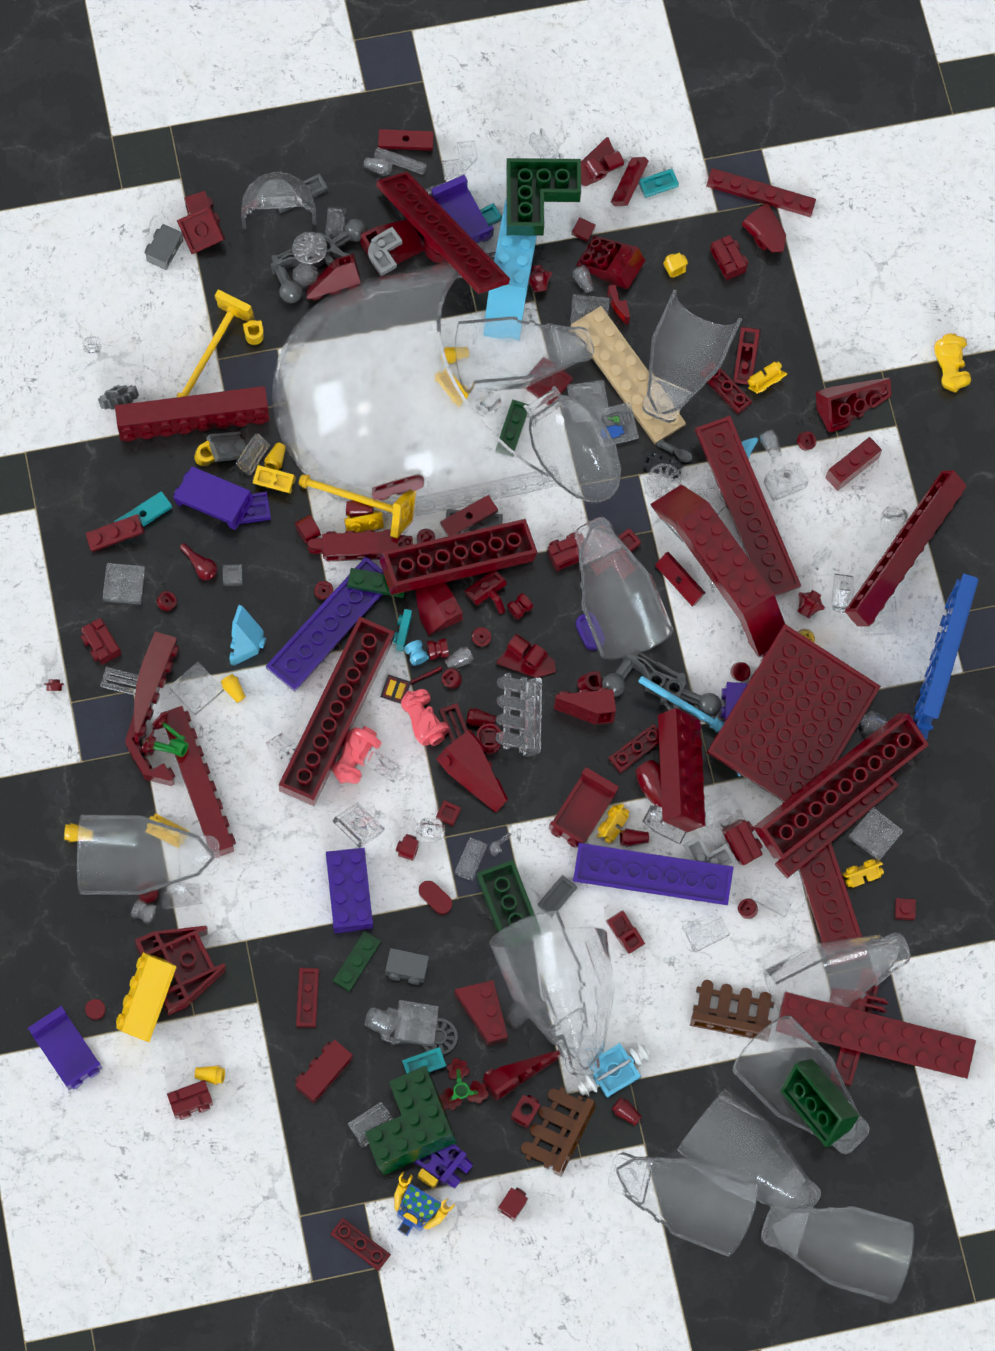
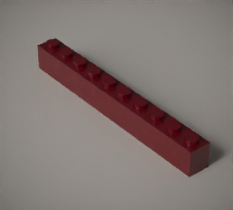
(905, 548)

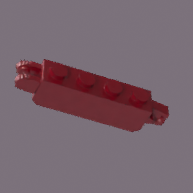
(356, 546)

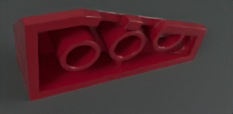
(508, 1077)

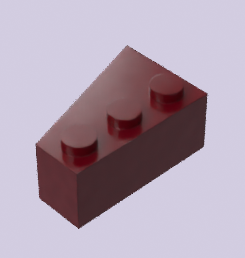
(483, 1008)

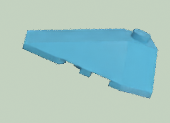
(247, 637)

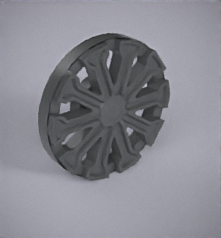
(441, 1036)

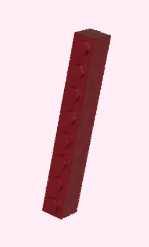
(198, 784)

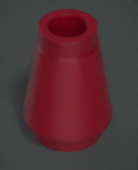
(357, 509)
(478, 717)
(633, 837)
(626, 1111)

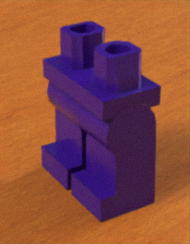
(446, 1164)

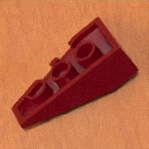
(846, 402)
(437, 608)
(469, 766)

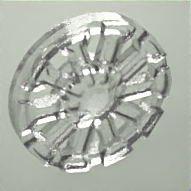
(309, 248)
(663, 480)

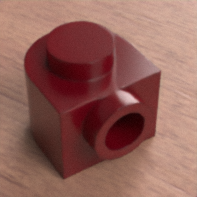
(590, 681)
(408, 847)

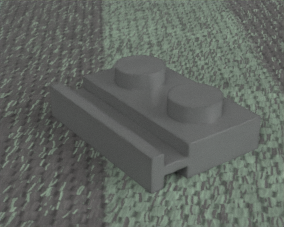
(226, 446)

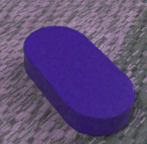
(585, 633)

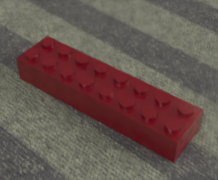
(192, 413)
(458, 556)

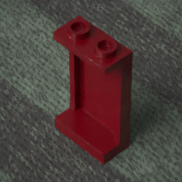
(583, 808)

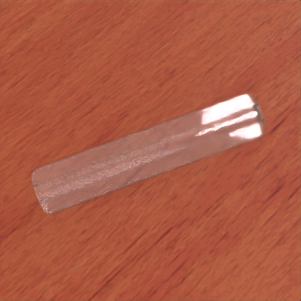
(401, 161)

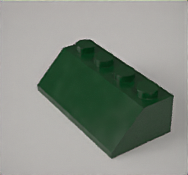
(819, 1102)

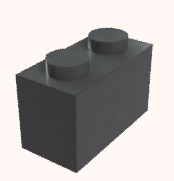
(164, 246)
(406, 966)

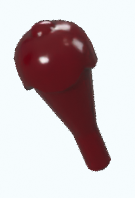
(205, 568)

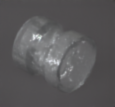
(143, 911)

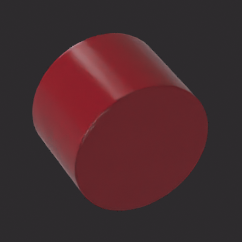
(307, 528)

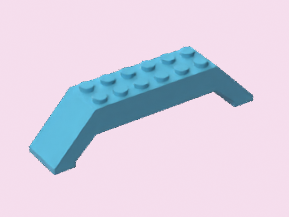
(515, 258)

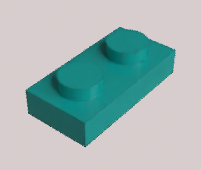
(658, 183)
(404, 623)
(432, 1059)

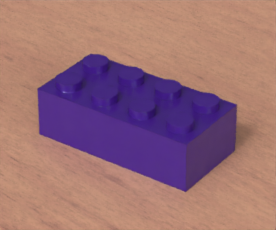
(349, 890)

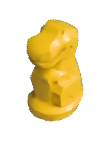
(949, 356)

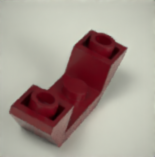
(159, 774)

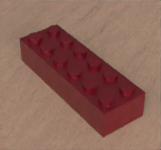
(681, 770)

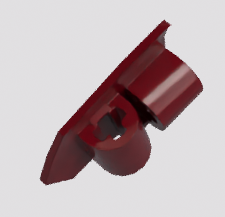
(600, 162)
(766, 229)
(527, 658)

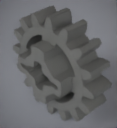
(117, 396)

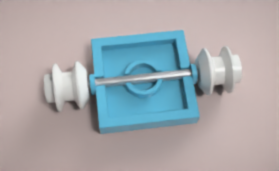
(615, 1070)

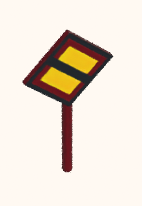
(396, 688)

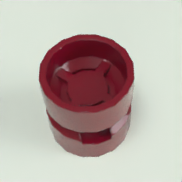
(487, 736)

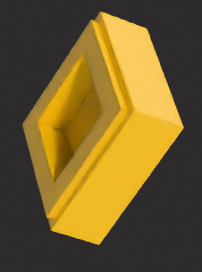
(427, 1178)

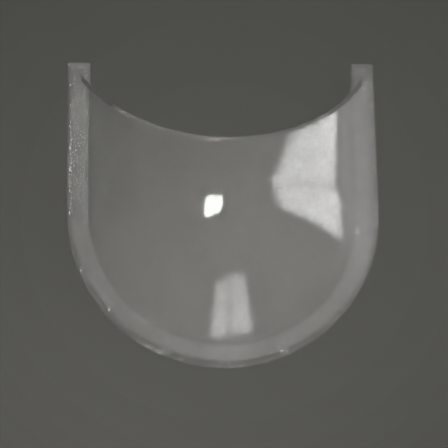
(373, 399)

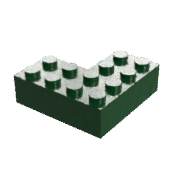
(534, 182)
(419, 1130)

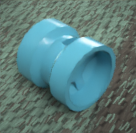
(416, 653)

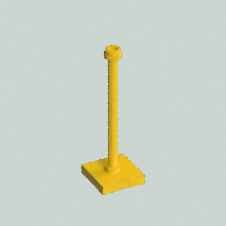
(233, 307)
(402, 509)

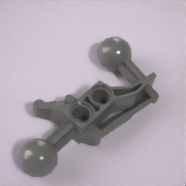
(291, 290)
(707, 703)

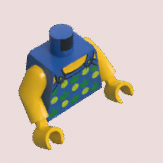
(417, 1207)

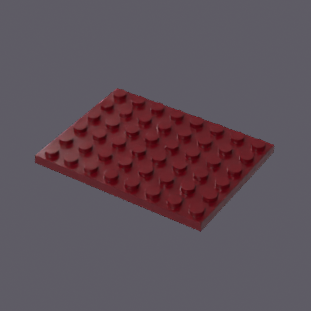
(793, 716)

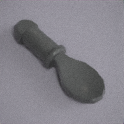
(682, 455)

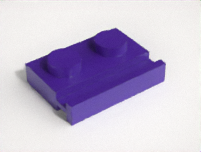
(258, 509)

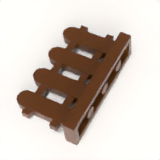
(720, 1021)
(567, 1123)

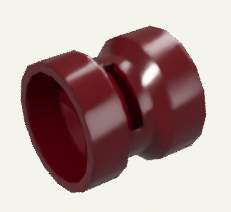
(520, 606)
(437, 649)

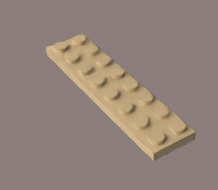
(624, 371)

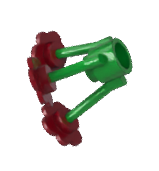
(176, 746)
(475, 1092)

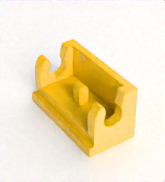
(274, 479)

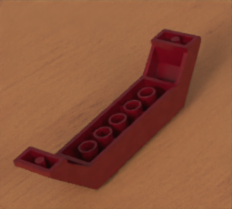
(724, 564)

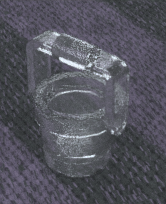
(382, 1022)

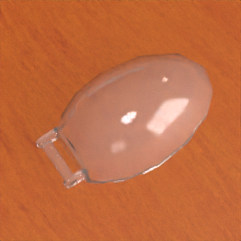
(574, 447)

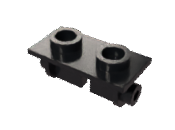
(656, 459)

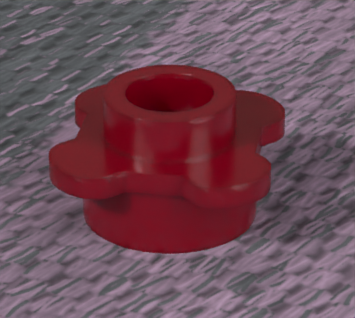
(53, 685)

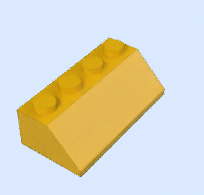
(145, 997)

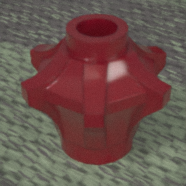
(539, 278)
(810, 603)

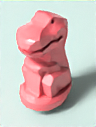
(425, 724)
(354, 752)

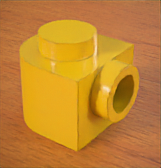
(675, 264)
(253, 332)
(203, 455)

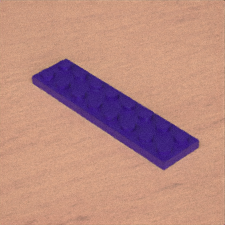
(323, 631)
(653, 874)

